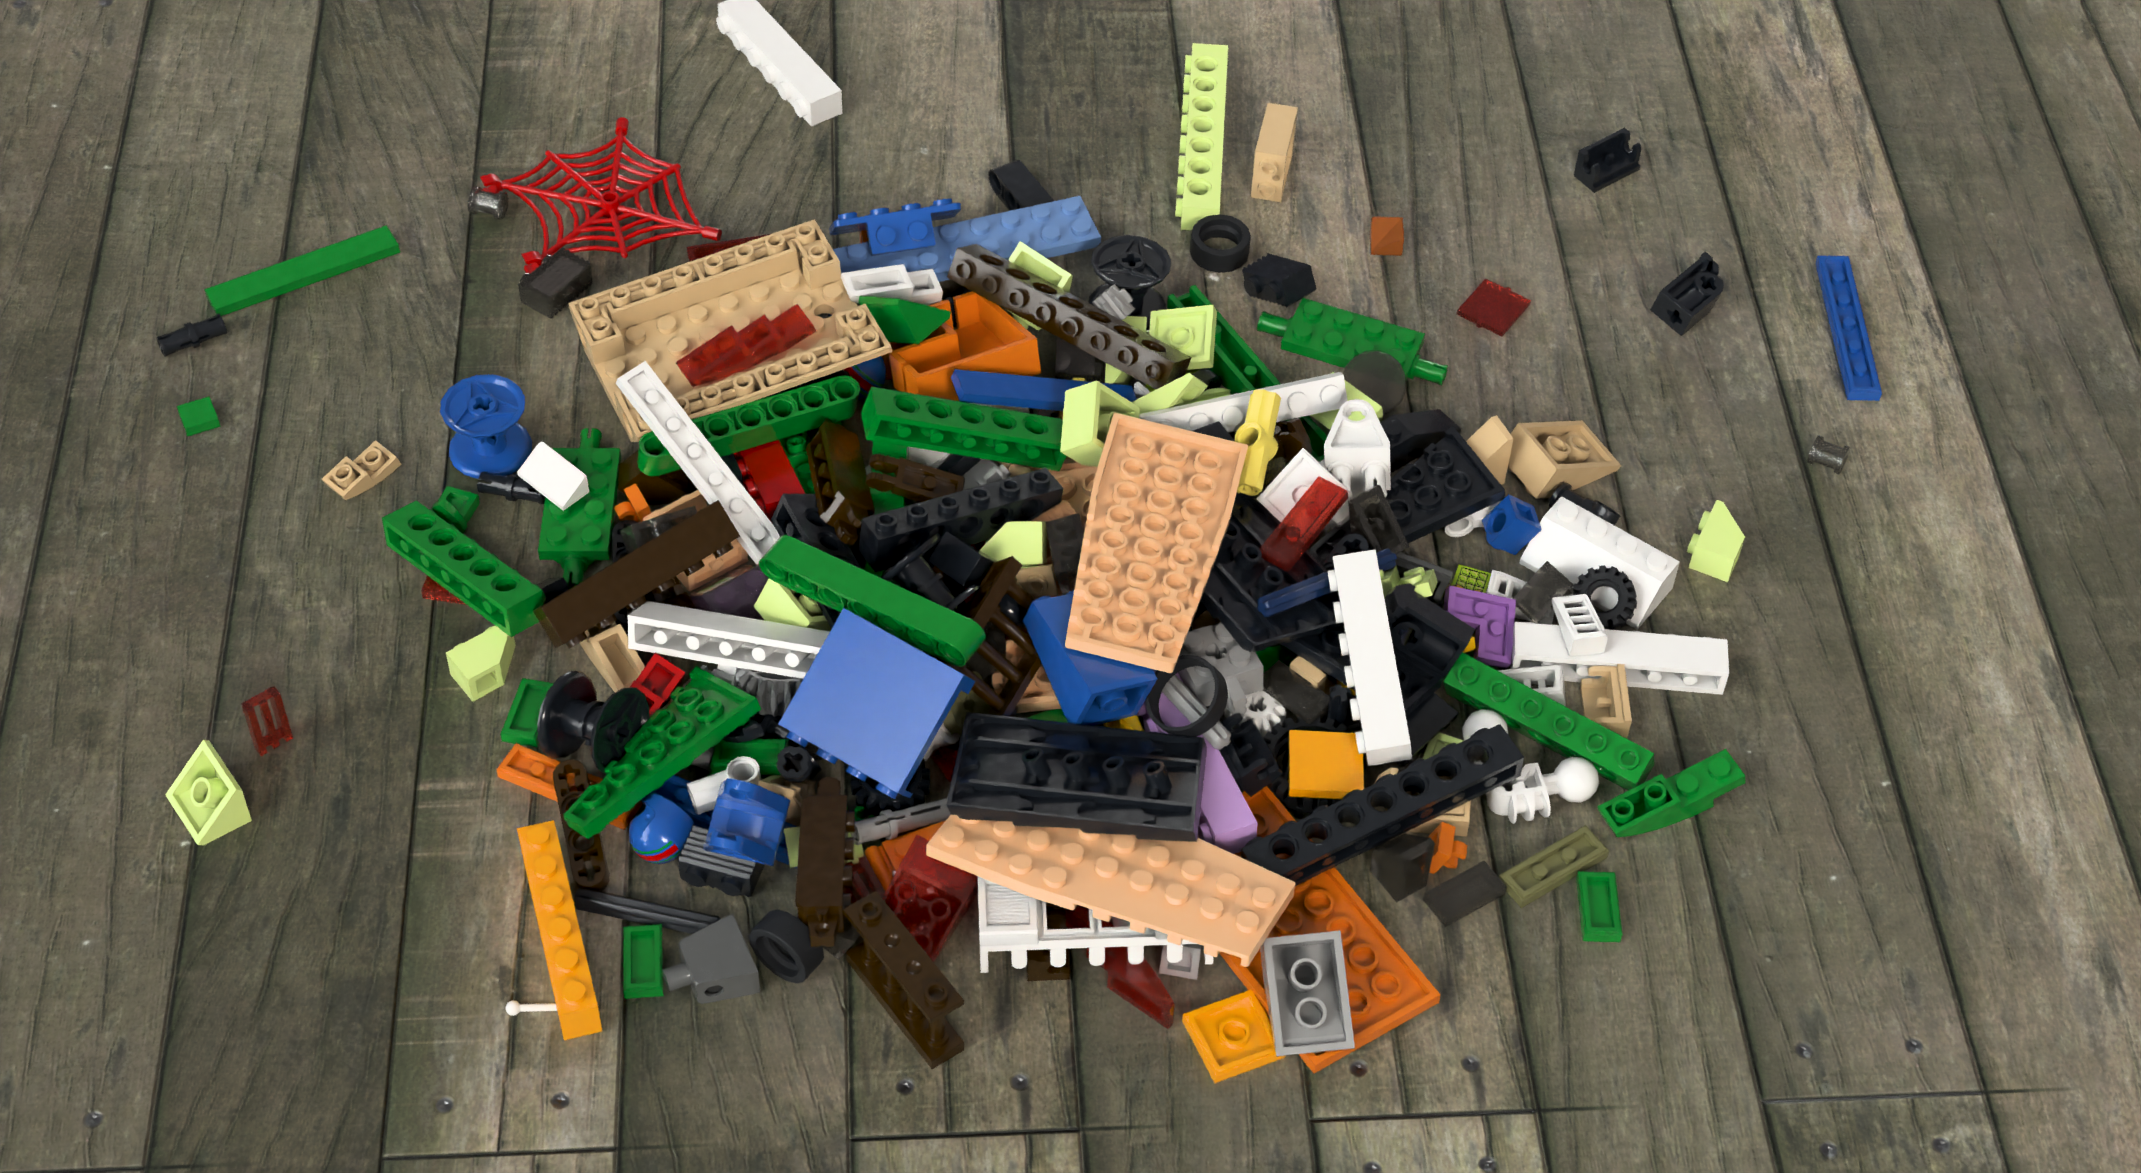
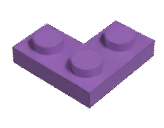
(1490, 617)

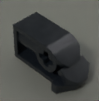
(1690, 295)
(1436, 634)

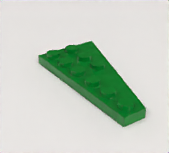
(663, 746)

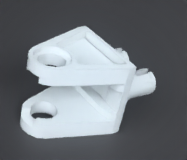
(1358, 450)

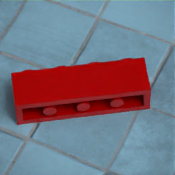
(767, 475)

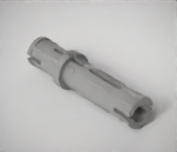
(891, 823)

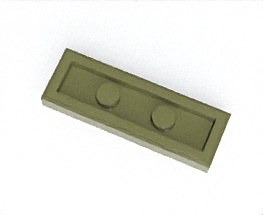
(1553, 866)

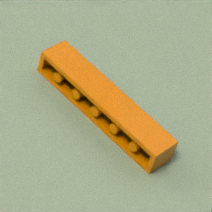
(559, 930)

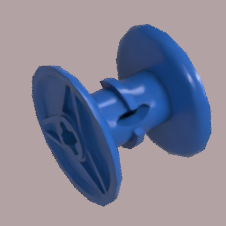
(485, 419)

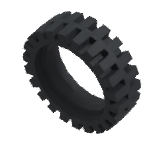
(1278, 743)

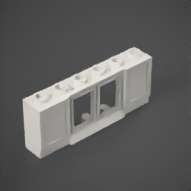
(1020, 924)

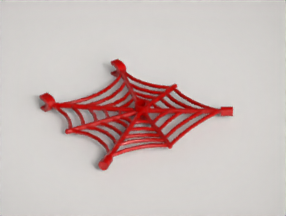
(608, 201)

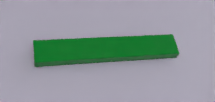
(302, 271)

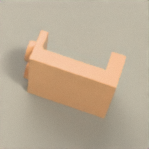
(713, 566)

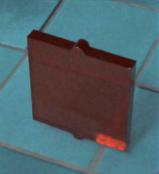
(1493, 307)

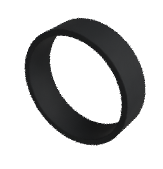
(1212, 714)

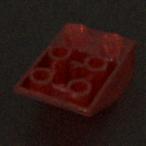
(934, 915)

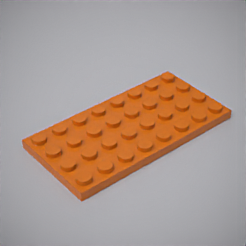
(1380, 976)

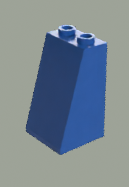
(1086, 685)

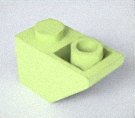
(1019, 539)
(1718, 545)
(481, 662)

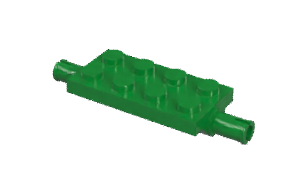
(1340, 335)
(584, 528)

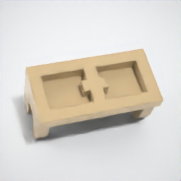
(1607, 698)

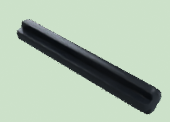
(641, 911)

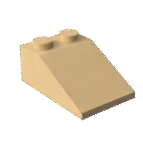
(1557, 453)

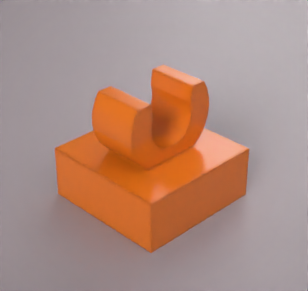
(636, 508)
(1446, 848)

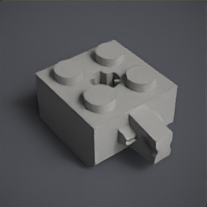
(1238, 666)

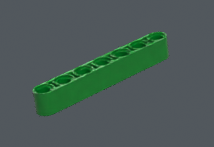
(763, 415)
(873, 599)

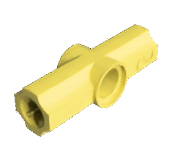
(1258, 435)

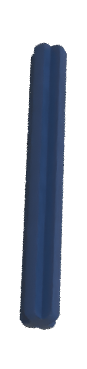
(1310, 588)

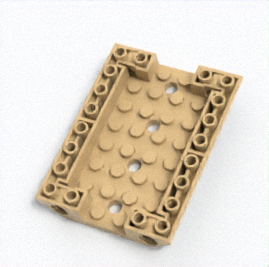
(691, 303)

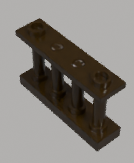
(984, 608)
(904, 980)

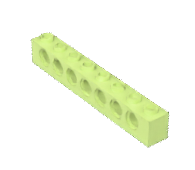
(1204, 134)

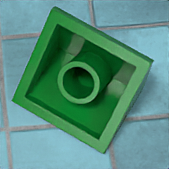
(904, 320)

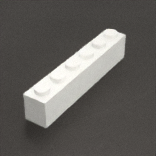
(780, 60)
(724, 639)
(1371, 658)
(1648, 658)

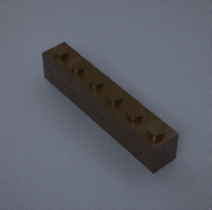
(637, 574)

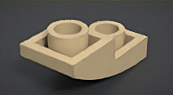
(357, 476)

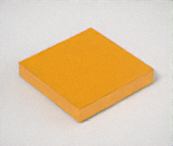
(1324, 764)
(1232, 1035)

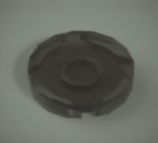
(1378, 377)

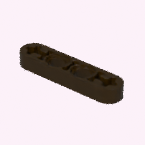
(578, 857)

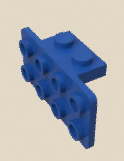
(897, 230)

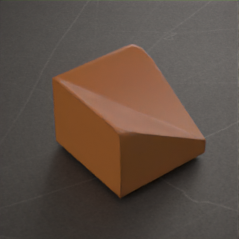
(1386, 236)

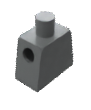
(715, 964)

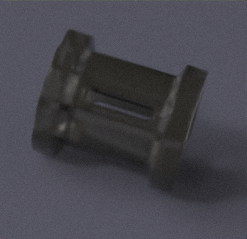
(488, 202)
(1823, 446)

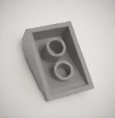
(1307, 993)

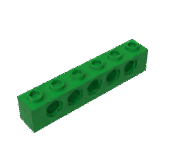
(963, 428)
(463, 567)
(1549, 722)

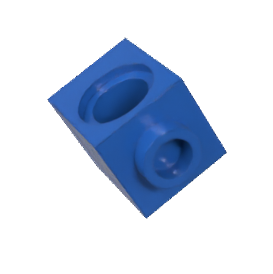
(1511, 525)

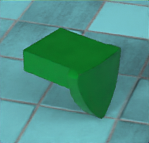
(456, 507)

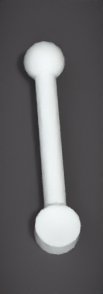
(514, 1007)

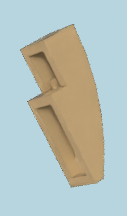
(611, 655)

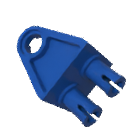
(747, 822)

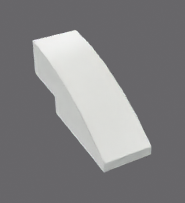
(893, 282)

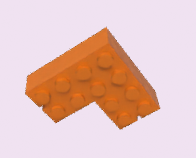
(983, 342)

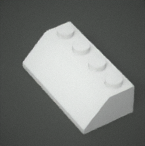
(1580, 540)

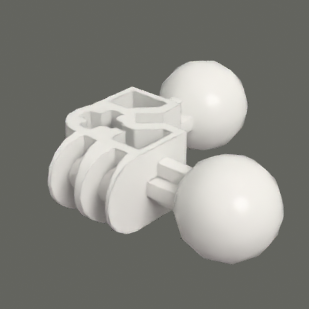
(1572, 779)

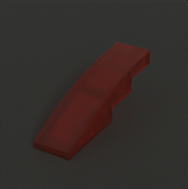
(737, 351)
(1132, 982)

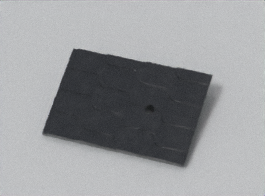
(1243, 577)
(1078, 777)

